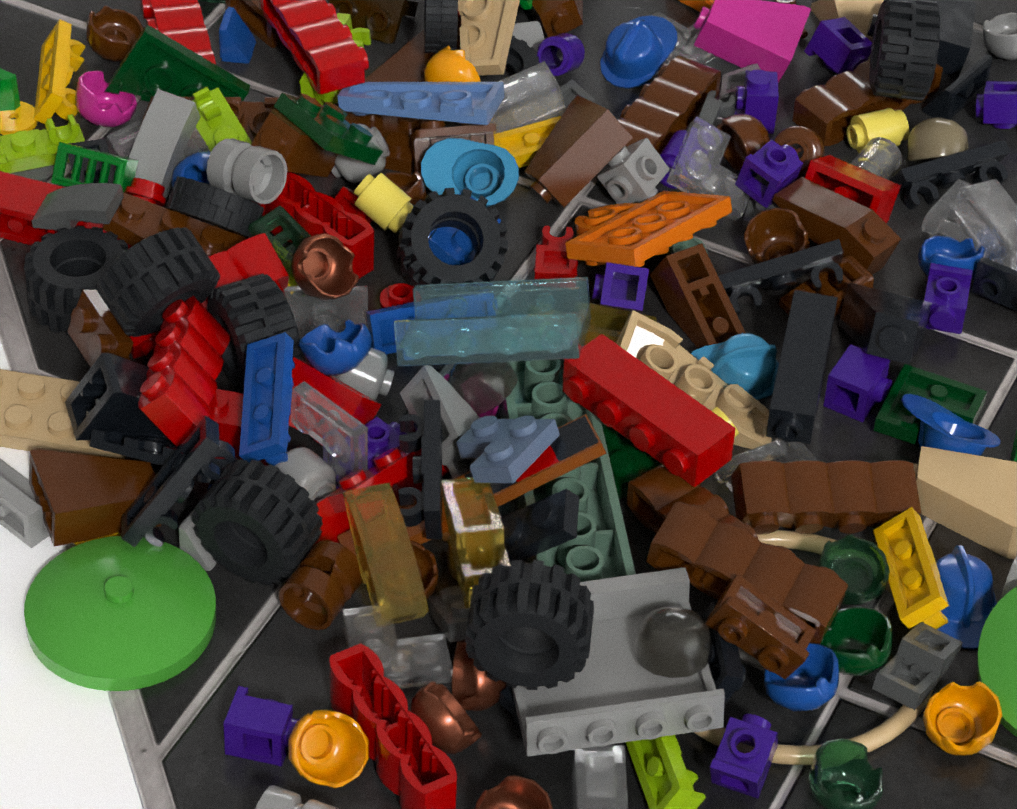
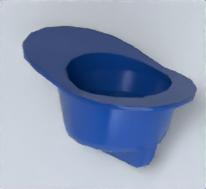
(637, 50)
(946, 430)
(969, 595)

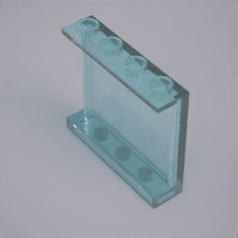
(495, 322)

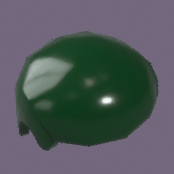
(859, 640)

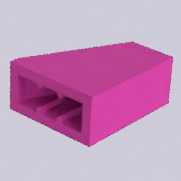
(752, 32)

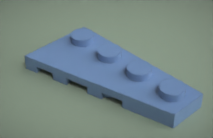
(425, 100)

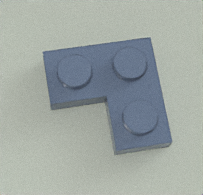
(505, 446)

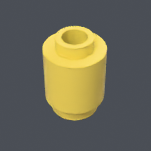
(880, 123)
(383, 202)

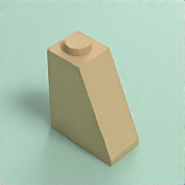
(970, 496)

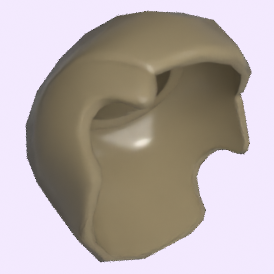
(936, 139)

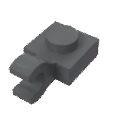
(716, 110)

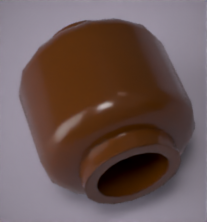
(809, 140)

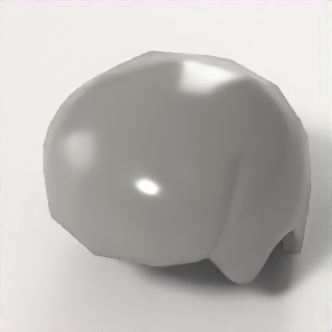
(1001, 36)

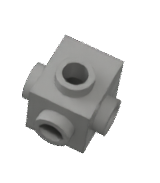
(634, 173)

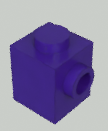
(621, 287)
(857, 383)

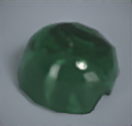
(859, 565)
(843, 776)

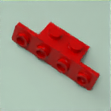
(390, 467)

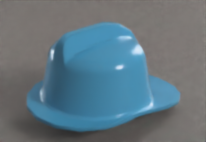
(470, 166)
(745, 362)

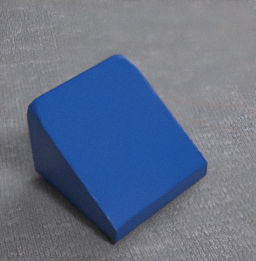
(235, 38)

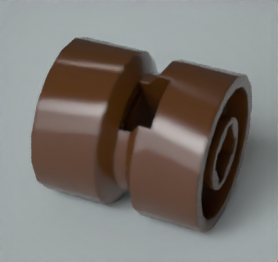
(321, 585)

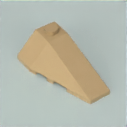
(662, 352)

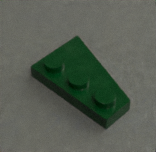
(167, 65)

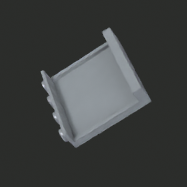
(614, 694)

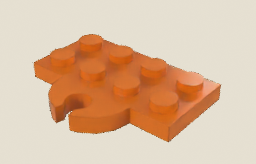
(645, 229)

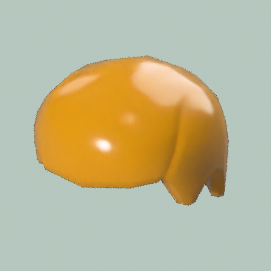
(450, 67)
(962, 718)
(328, 748)

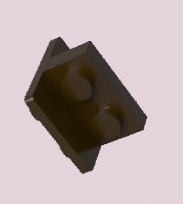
(378, 16)

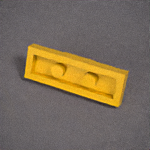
(57, 62)
(913, 570)

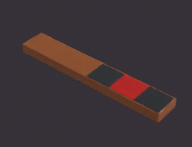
(573, 448)

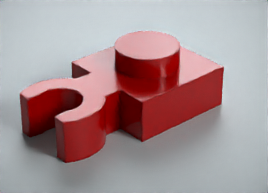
(552, 257)

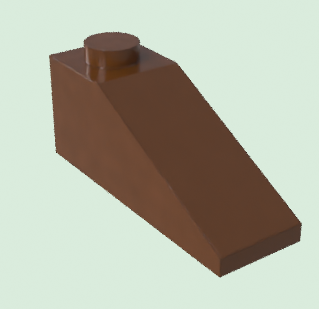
(834, 217)
(696, 297)

